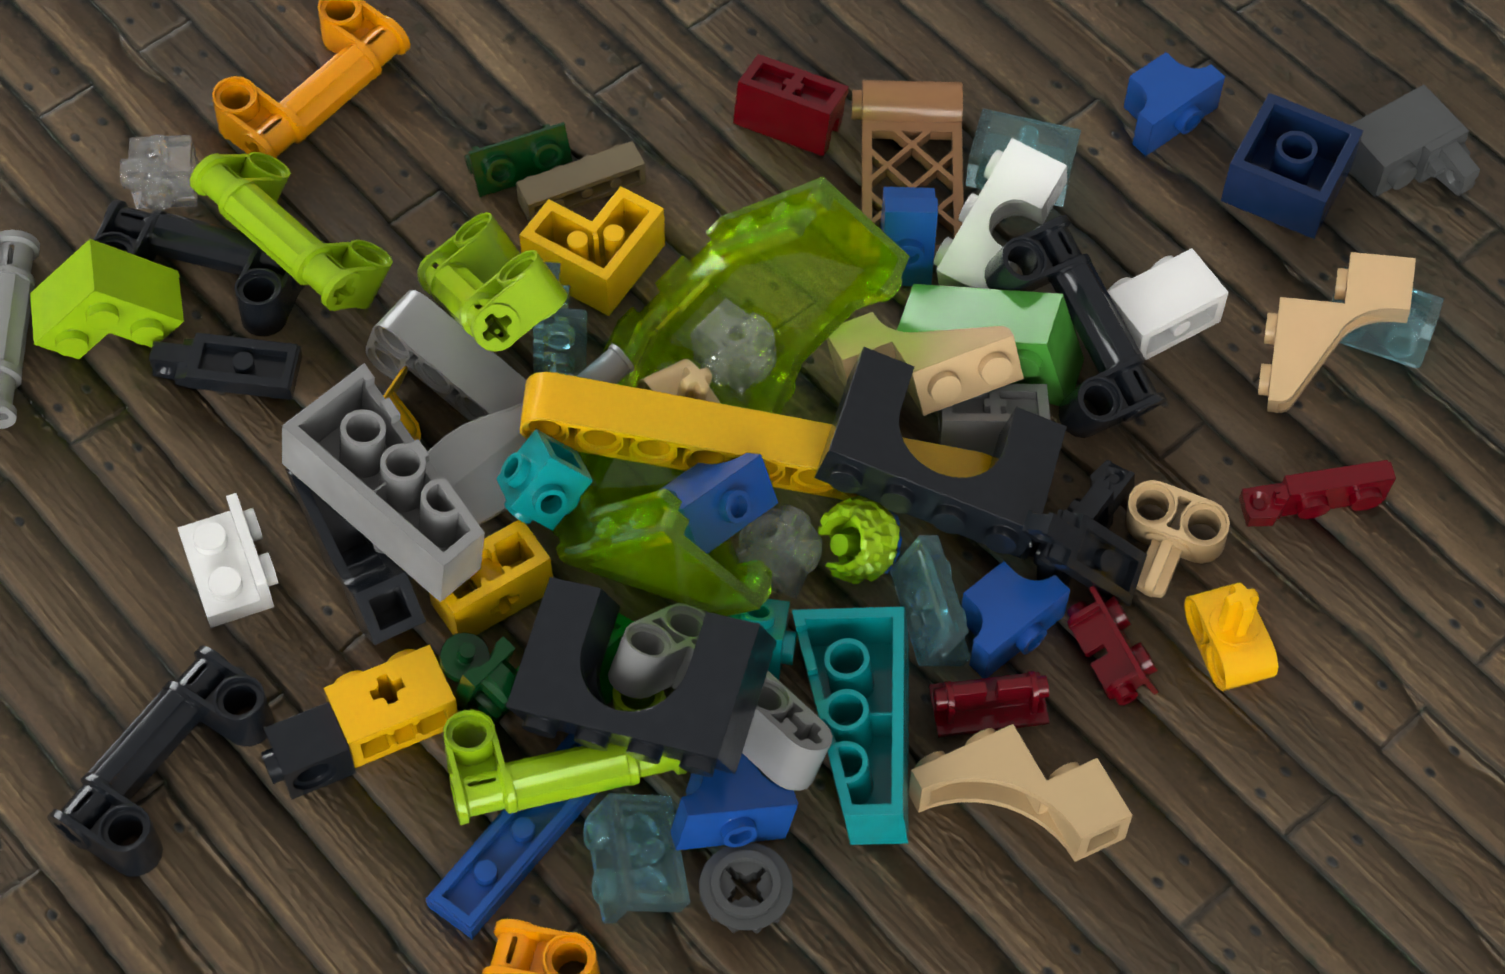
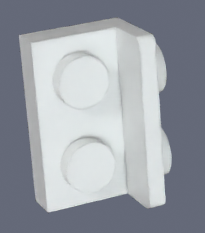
(226, 565)

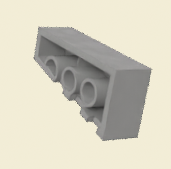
(383, 484)

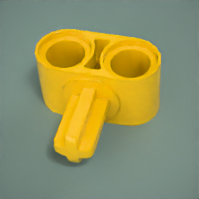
(1231, 635)

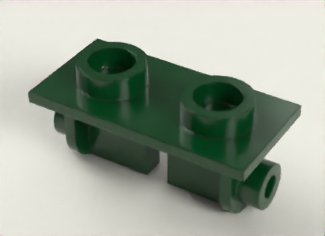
(516, 158)

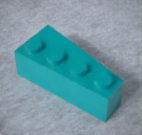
(862, 694)

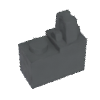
(1410, 141)

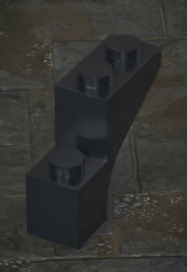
(371, 580)

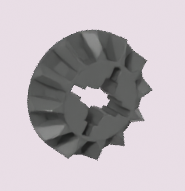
(746, 864)

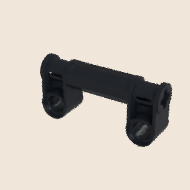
(263, 289)
(1122, 386)
(101, 810)

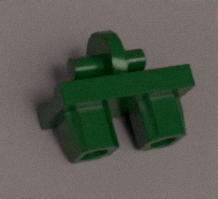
(482, 677)

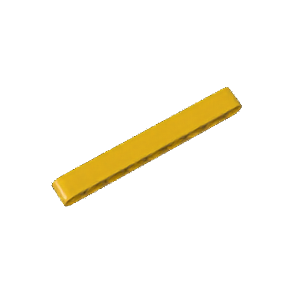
(688, 431)

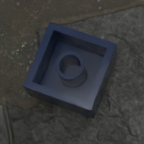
(1291, 165)

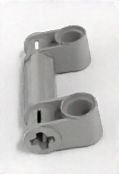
(15, 309)

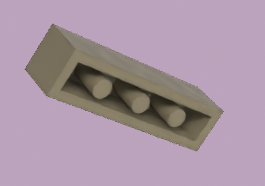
(583, 179)

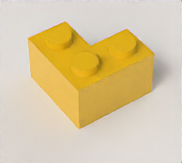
(601, 255)

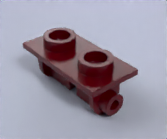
(1102, 627)
(989, 703)

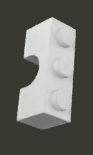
(1017, 184)

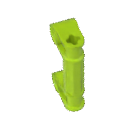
(247, 196)
(490, 283)
(488, 784)

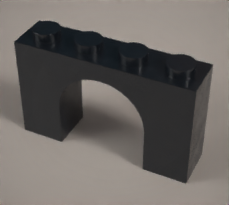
(871, 460)
(697, 724)

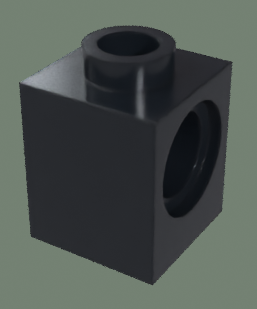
(307, 751)

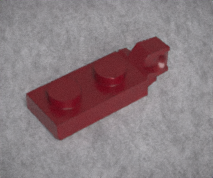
(1317, 492)

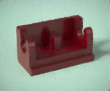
(789, 104)

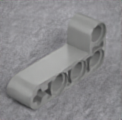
(443, 357)
(784, 736)

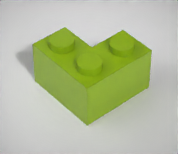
(102, 294)

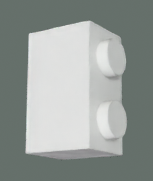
(1169, 302)

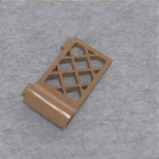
(905, 113)

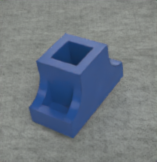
(1170, 100)
(911, 222)
(722, 498)
(1010, 615)
(732, 809)

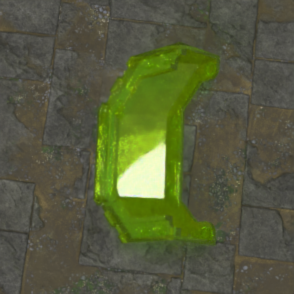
(803, 268)

